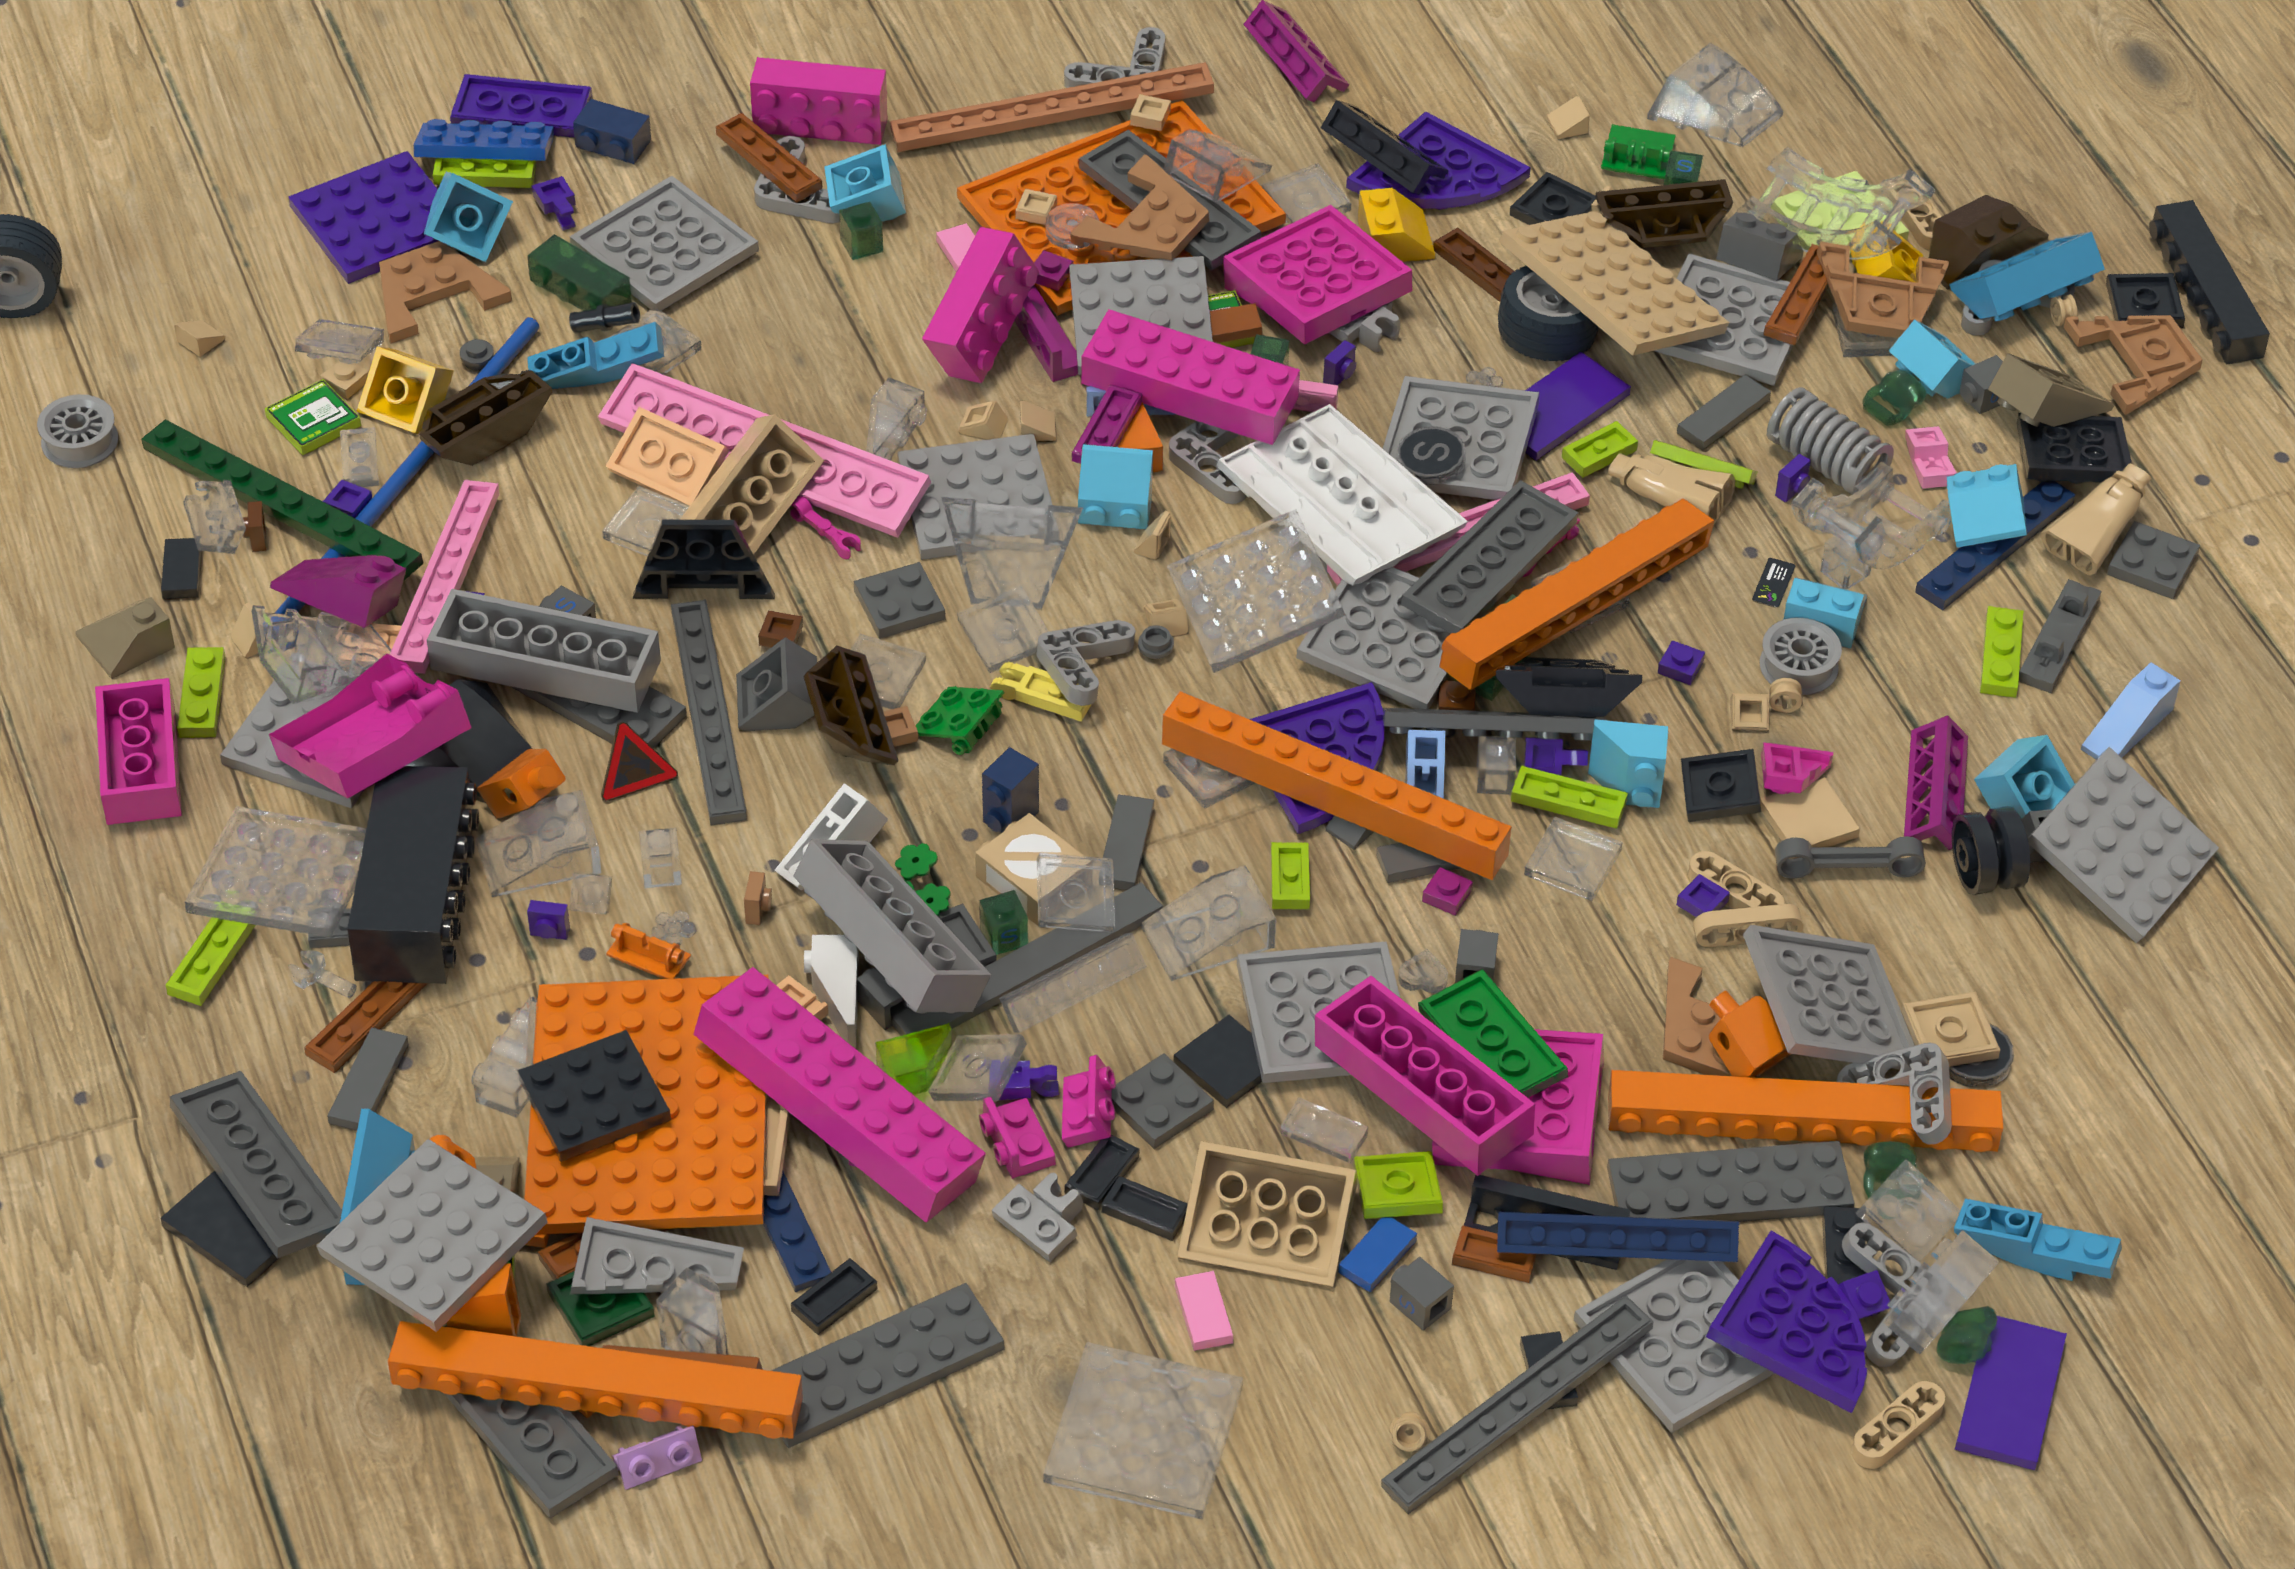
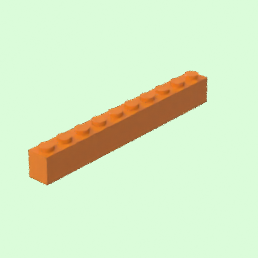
(1575, 593)
(1336, 785)
(1793, 1110)
(596, 1380)

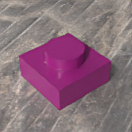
(1052, 270)
(1447, 891)

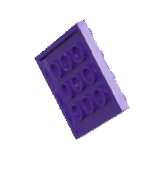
(368, 214)

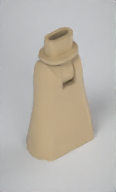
(1670, 482)
(2096, 522)

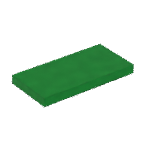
(1494, 1032)

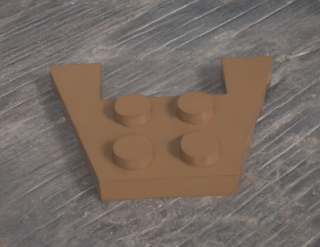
(1157, 226)
(429, 276)
(1879, 303)
(2150, 347)
(1689, 1022)

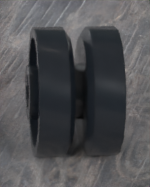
(1990, 850)

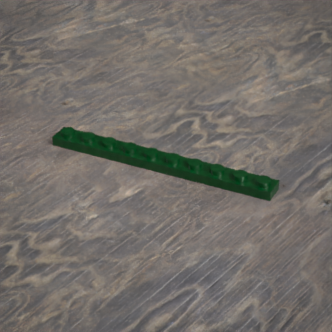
(277, 497)

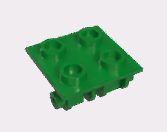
(1637, 151)
(961, 716)

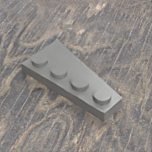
(646, 1260)

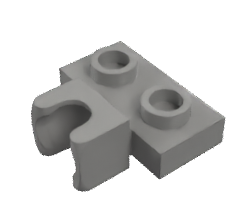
(1371, 328)
(1041, 1217)

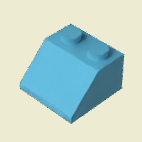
(864, 179)
(466, 216)
(1931, 359)
(1115, 486)
(1986, 505)
(1828, 604)
(1630, 759)
(2026, 777)

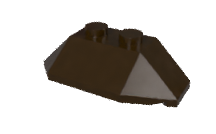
(1667, 212)
(1981, 233)
(485, 416)
(849, 707)

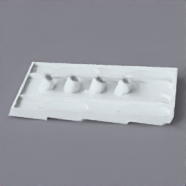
(1348, 492)

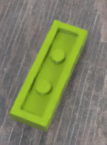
(487, 171)
(1701, 461)
(2001, 651)
(201, 692)
(1569, 797)
(207, 960)

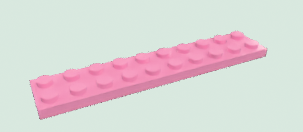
(846, 483)

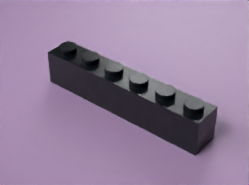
(2209, 282)

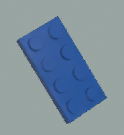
(484, 141)

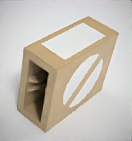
(1011, 860)

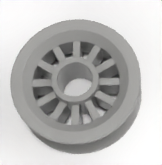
(77, 431)
(1803, 652)

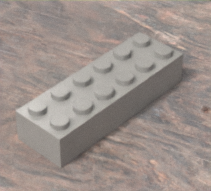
(544, 650)
(891, 926)

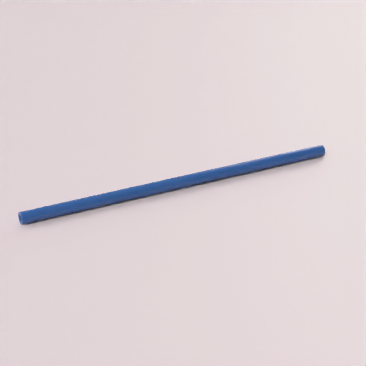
(422, 452)

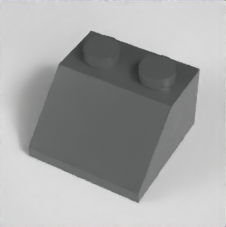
(1758, 246)
(774, 689)

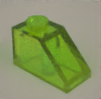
(915, 1057)

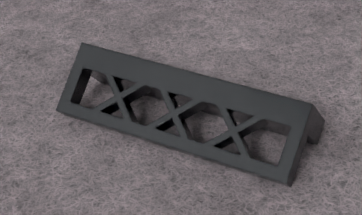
(1381, 146)
(1497, 1195)

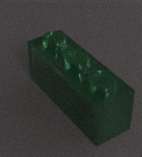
(577, 275)

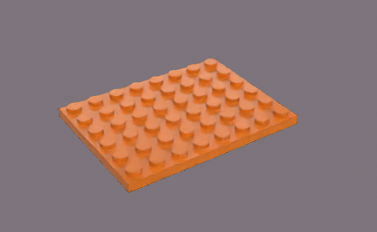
(1057, 172)
(681, 1173)

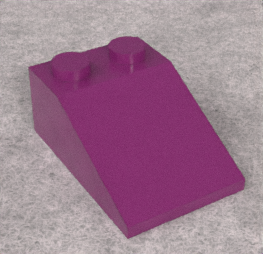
(347, 587)

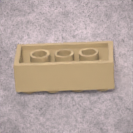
(757, 480)

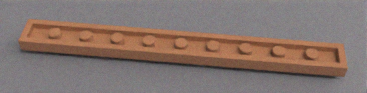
(1049, 107)

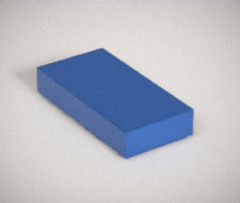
(1377, 1253)

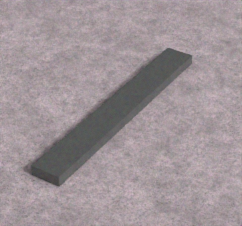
(708, 713)
(1038, 959)
(1516, 1404)

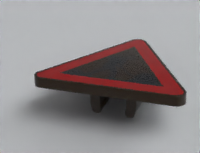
(633, 765)

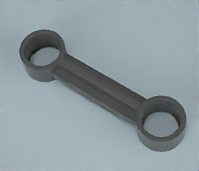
(1850, 857)

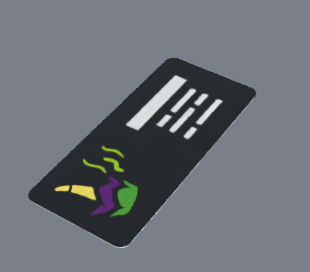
(1773, 582)

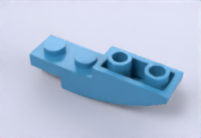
(597, 362)
(2044, 1248)

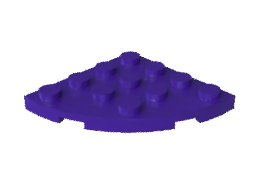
(1474, 173)
(1340, 723)
(1795, 1324)

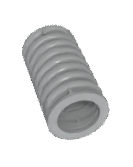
(1826, 457)

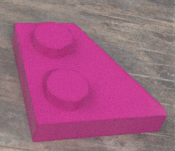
(1791, 767)

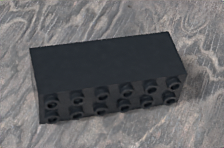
(413, 875)

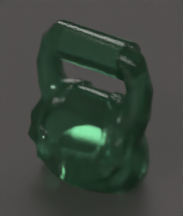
(1900, 391)
(1882, 1159)
(1967, 1336)

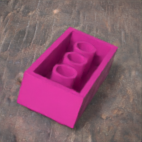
(819, 100)
(980, 305)
(138, 751)

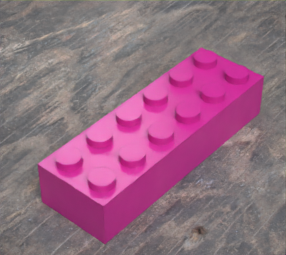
(1191, 376)
(1424, 1075)

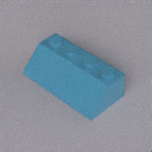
(2030, 276)
(376, 1154)

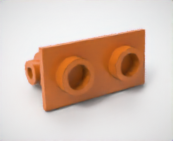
(647, 952)

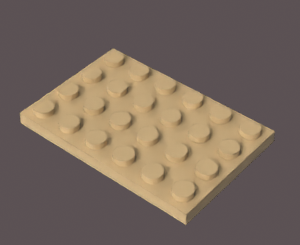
(1614, 282)

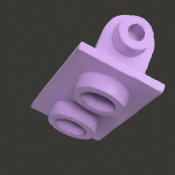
(658, 1457)

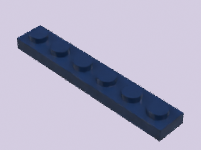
(1975, 561)
(1618, 1236)
(793, 1238)

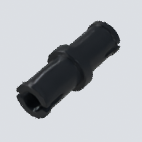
(604, 317)

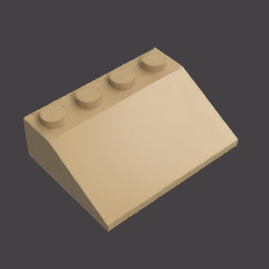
(1267, 1214)

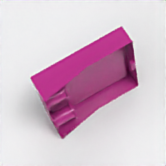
(1316, 274)
(371, 728)
(1563, 1115)

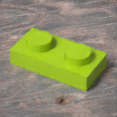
(1599, 449)
(1290, 875)

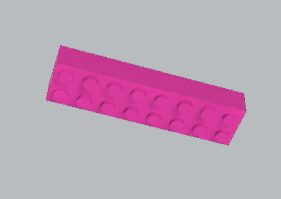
(839, 1094)

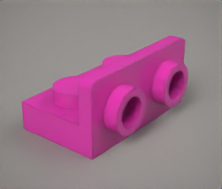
(1088, 1104)
(1016, 1137)

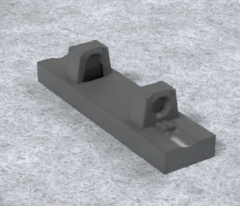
(2059, 636)

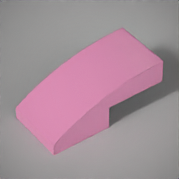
(1929, 456)

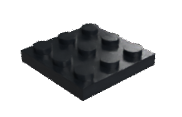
(2075, 450)
(594, 1095)

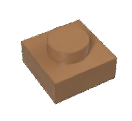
(901, 726)
(756, 898)

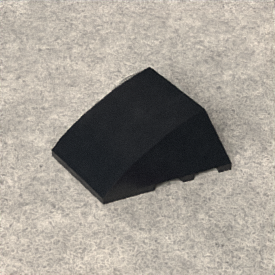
(701, 557)
(1567, 685)
(487, 745)

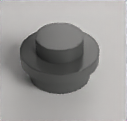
(476, 354)
(1156, 642)

